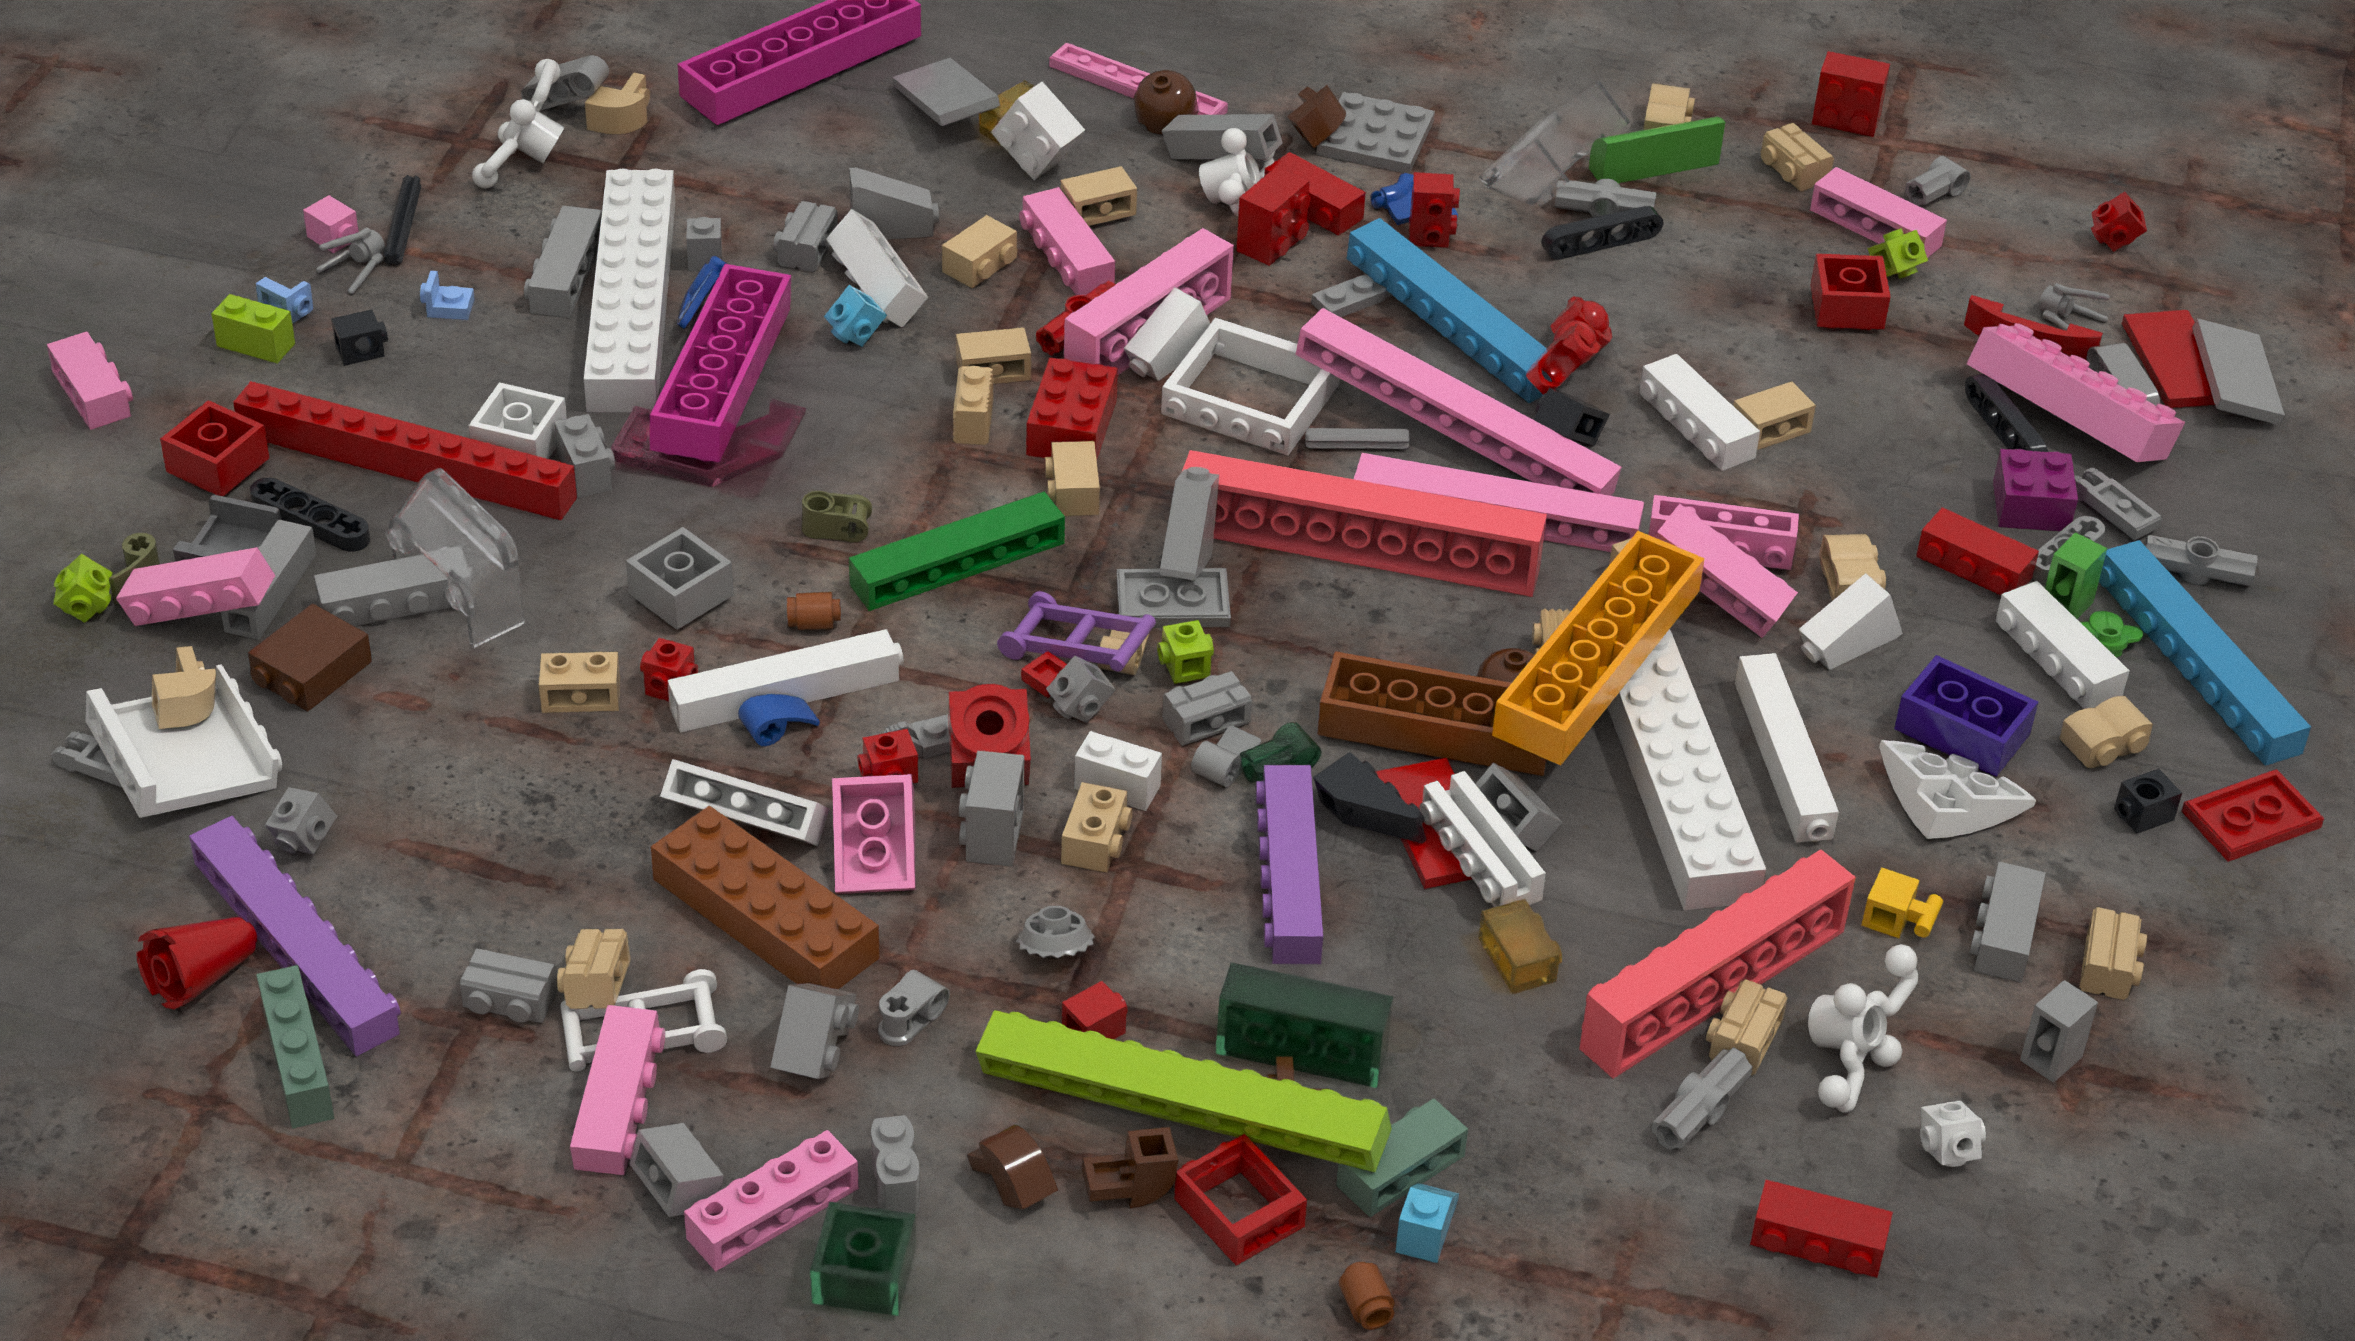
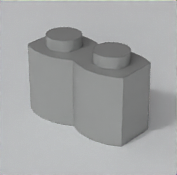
(895, 1164)

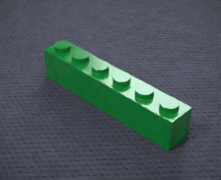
(956, 551)

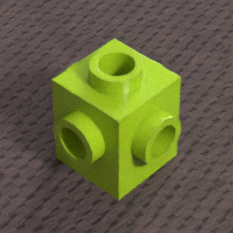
(1900, 252)
(83, 588)
(1186, 651)

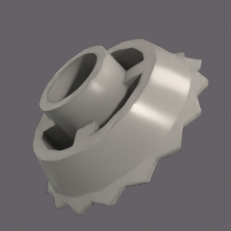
(1055, 933)

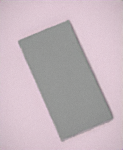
(946, 91)
(2238, 371)

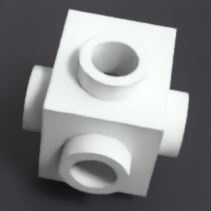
(1952, 1133)

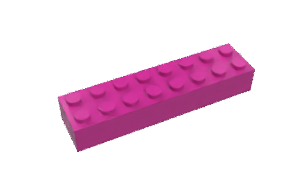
(794, 54)
(720, 363)

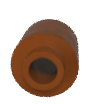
(813, 611)
(1367, 1295)

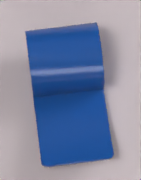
(768, 716)

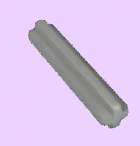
(1357, 438)

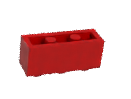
(1333, 201)
(1976, 552)
(1821, 1228)

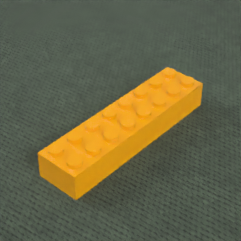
(1597, 648)

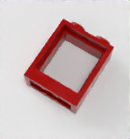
(1256, 1231)

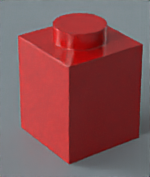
(1097, 1011)

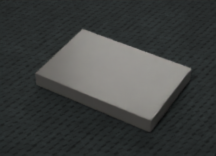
(1173, 598)

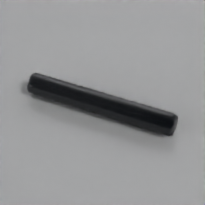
(402, 220)

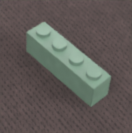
(295, 1046)

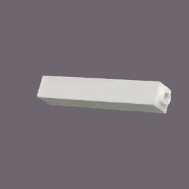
(803, 673)
(1786, 748)

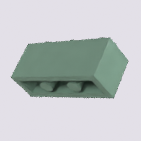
(1416, 1150)

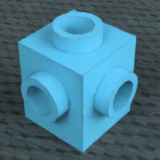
(854, 316)

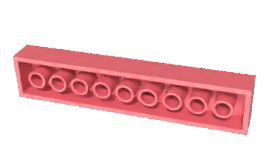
(1375, 525)

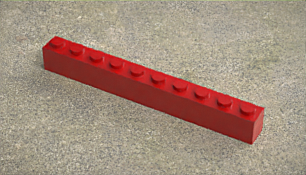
(409, 450)

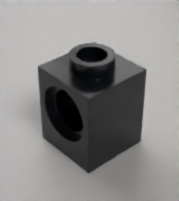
(359, 337)
(2147, 801)

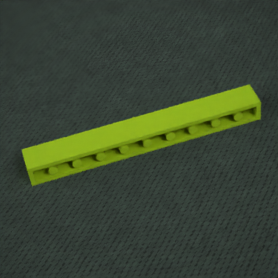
(1185, 1090)

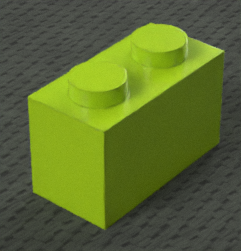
(253, 328)

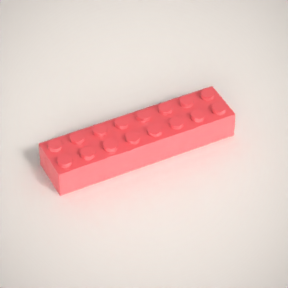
(1691, 975)

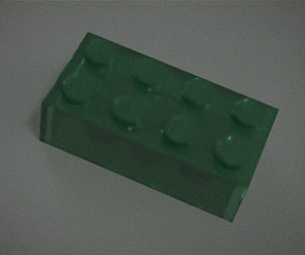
(1318, 1023)

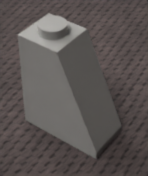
(893, 205)
(1190, 524)

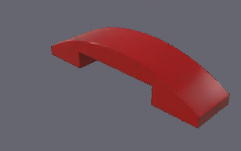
(1988, 313)

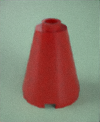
(192, 957)

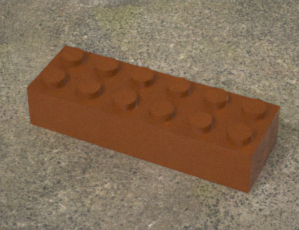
(1418, 712)
(764, 901)

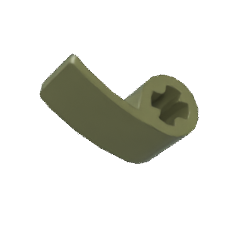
(138, 552)

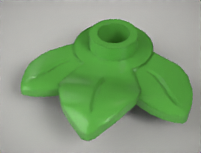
(2112, 632)

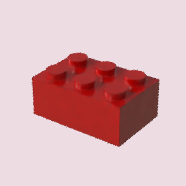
(1071, 406)

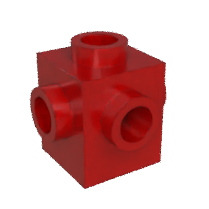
(2118, 222)
(666, 662)
(889, 755)

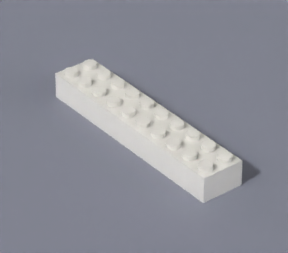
(630, 291)
(1685, 784)

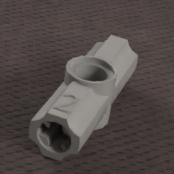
(1601, 198)
(2203, 560)
(1702, 1098)

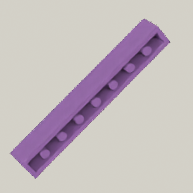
(296, 935)

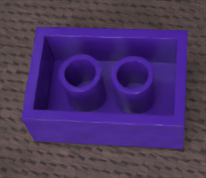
(1966, 715)

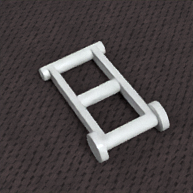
(696, 986)

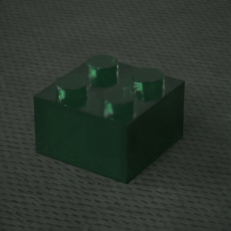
(863, 1258)

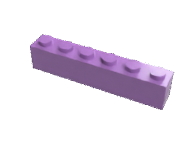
(1291, 866)

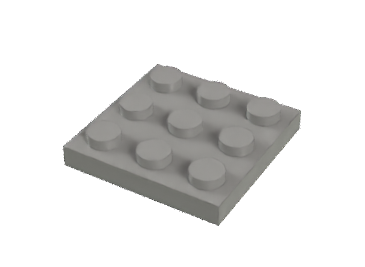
(1378, 133)

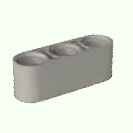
(577, 81)
(2121, 363)

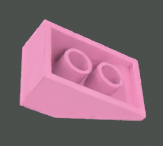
(874, 834)

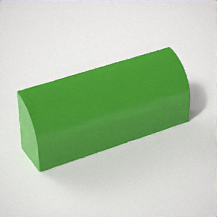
(1657, 150)

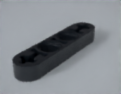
(1566, 242)
(2002, 414)
(344, 531)

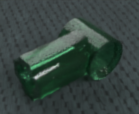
(1288, 747)

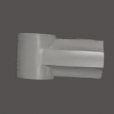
(1941, 178)

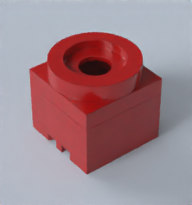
(990, 721)

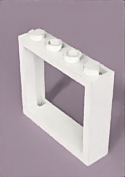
(1237, 420)

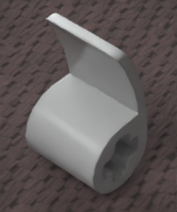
(1223, 761)

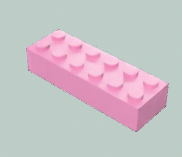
(1106, 324)
(2076, 393)

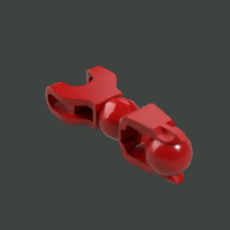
(1578, 336)

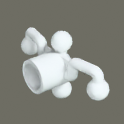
(526, 130)
(1232, 174)
(1859, 1026)

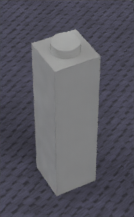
(1202, 134)
(288, 552)

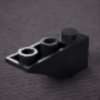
(1365, 801)

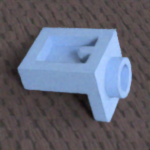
(296, 300)
(445, 301)

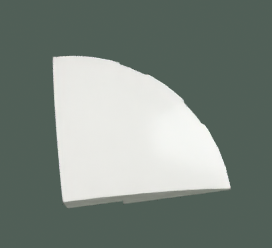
(1949, 794)

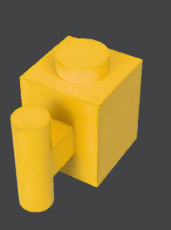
(1894, 903)

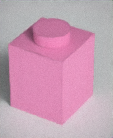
(329, 221)

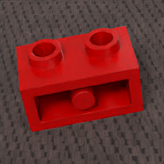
(1431, 209)

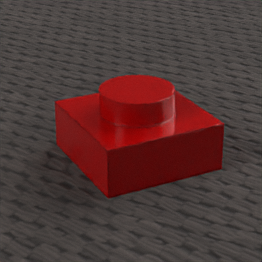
(1042, 672)

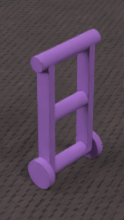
(1044, 606)

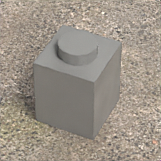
(703, 241)

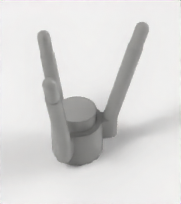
(365, 247)
(2057, 302)

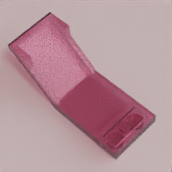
(748, 449)

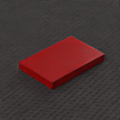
(2252, 815)

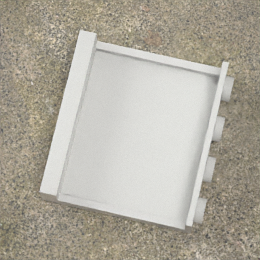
(186, 764)

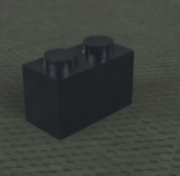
(1571, 416)

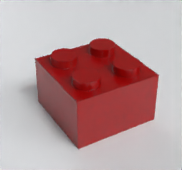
(1850, 93)
(1273, 215)
(1850, 291)
(214, 448)

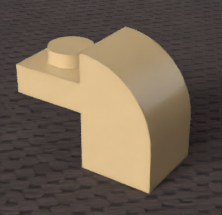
(618, 110)
(186, 695)

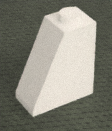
(1167, 335)
(1851, 625)

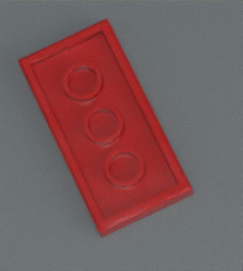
(2170, 356)
(1430, 859)

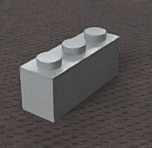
(2007, 921)

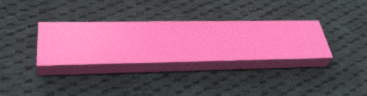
(1116, 75)

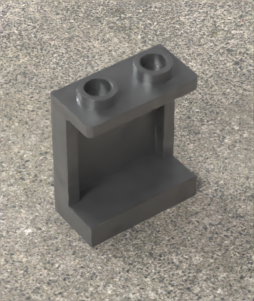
(230, 528)

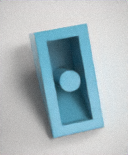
(1425, 1221)

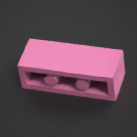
(90, 380)

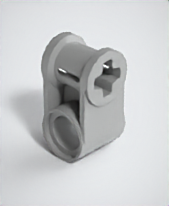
(910, 1007)

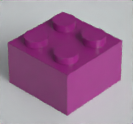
(2034, 490)

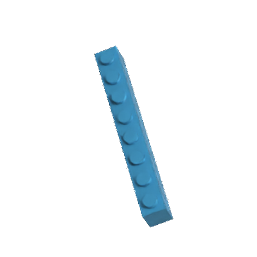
(1447, 305)
(2204, 654)

